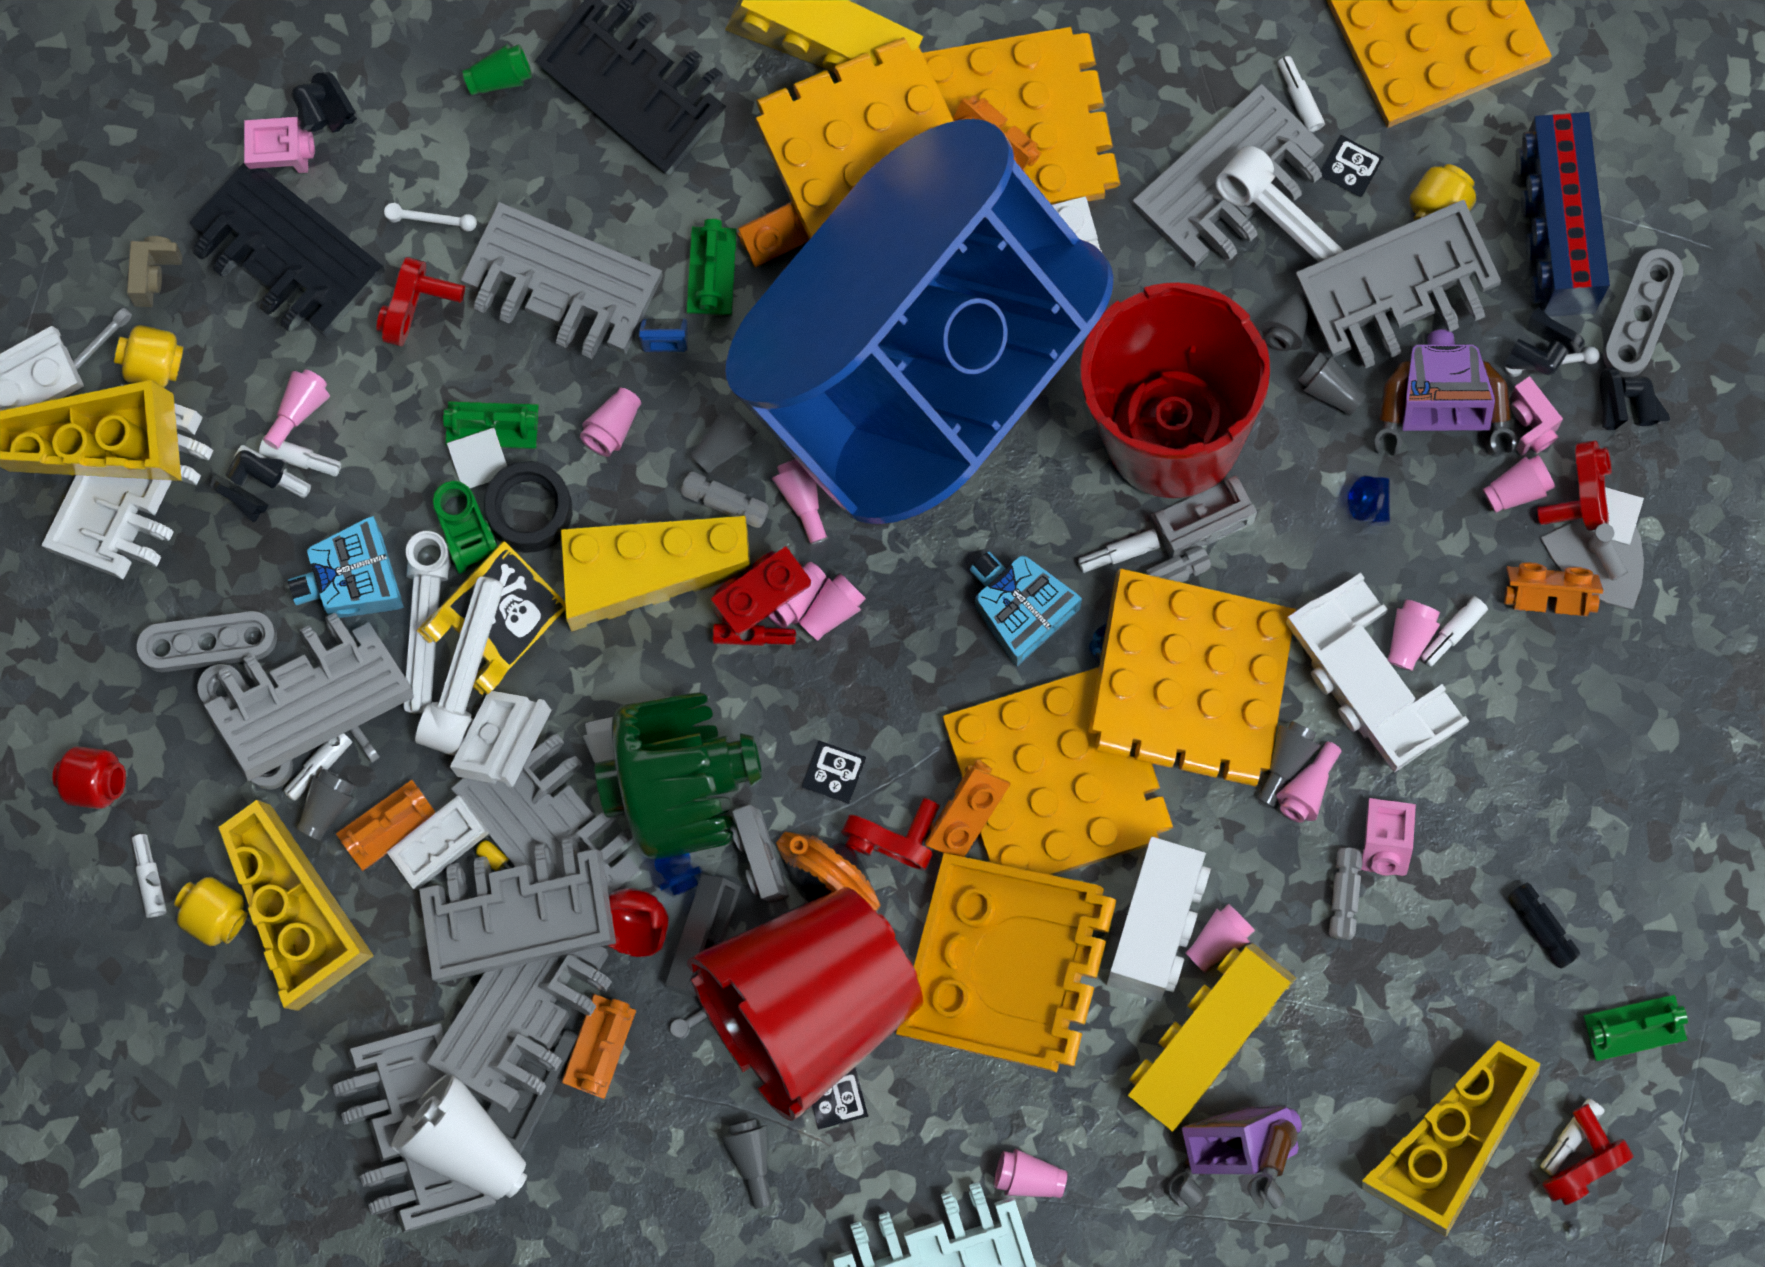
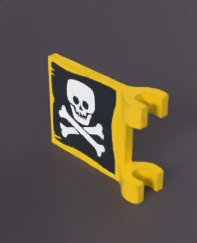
(520, 619)

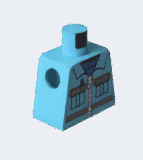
(350, 573)
(1022, 604)

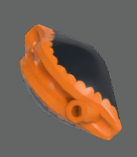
(824, 866)

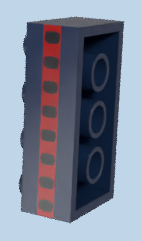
(1563, 214)

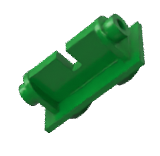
(711, 269)
(514, 423)
(1636, 1027)

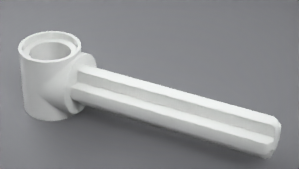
(1249, 180)
(424, 603)
(447, 721)

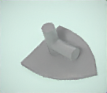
(1615, 562)

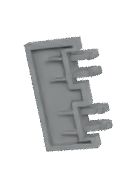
(1185, 197)
(1397, 276)
(565, 279)
(307, 702)
(530, 816)
(515, 918)
(507, 1015)
(401, 1081)

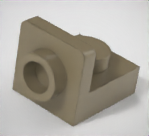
(143, 273)

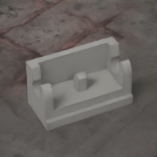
(1204, 517)

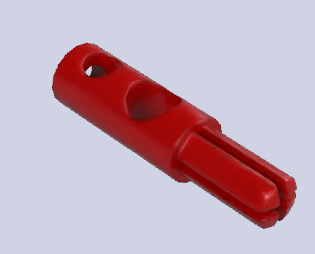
(725, 635)

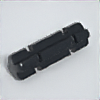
(1544, 925)

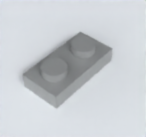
(753, 837)

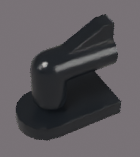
(323, 104)
(1561, 341)
(1613, 395)
(244, 464)

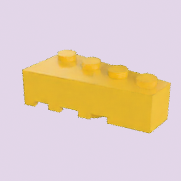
(817, 29)
(95, 433)
(647, 563)
(297, 917)
(1211, 1035)
(1447, 1152)

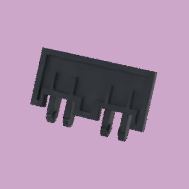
(626, 82)
(289, 248)

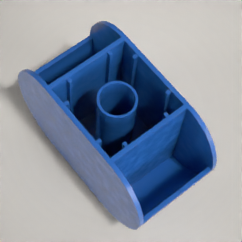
(918, 323)

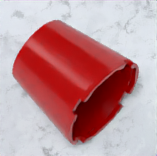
(1170, 360)
(807, 996)

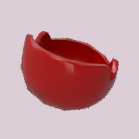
(638, 922)

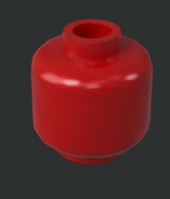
(89, 777)

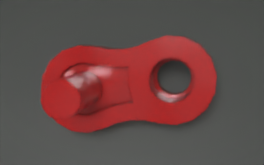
(396, 319)
(1592, 467)
(867, 836)
(1571, 1182)

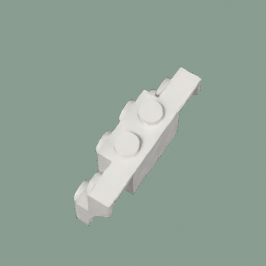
(1363, 679)

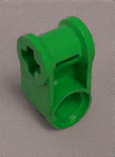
(466, 533)

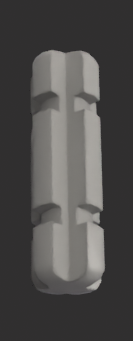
(724, 499)
(1178, 569)
(1346, 893)

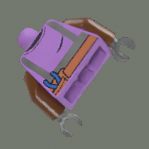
(1445, 391)
(1239, 1143)

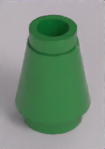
(498, 71)

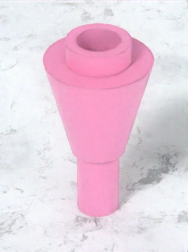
(301, 398)
(802, 496)
(1304, 794)

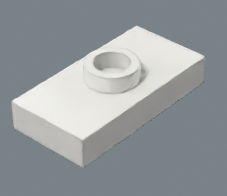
(438, 842)

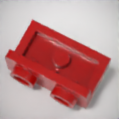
(760, 592)

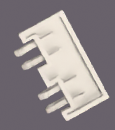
(102, 517)

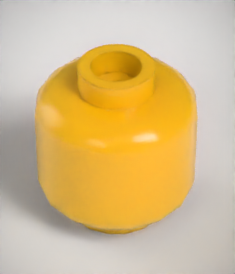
(1440, 189)
(149, 355)
(210, 911)

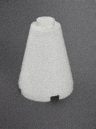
(460, 1141)

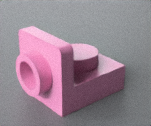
(277, 144)
(1534, 409)
(1388, 837)

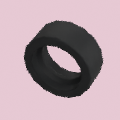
(526, 472)

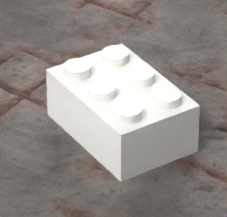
(1159, 920)

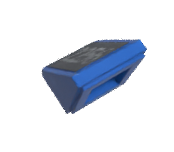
(664, 335)

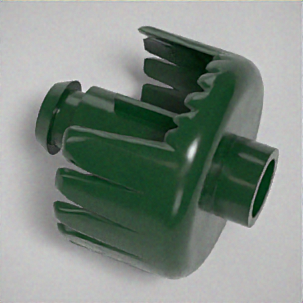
(668, 770)

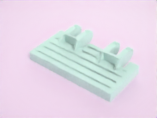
(929, 1245)

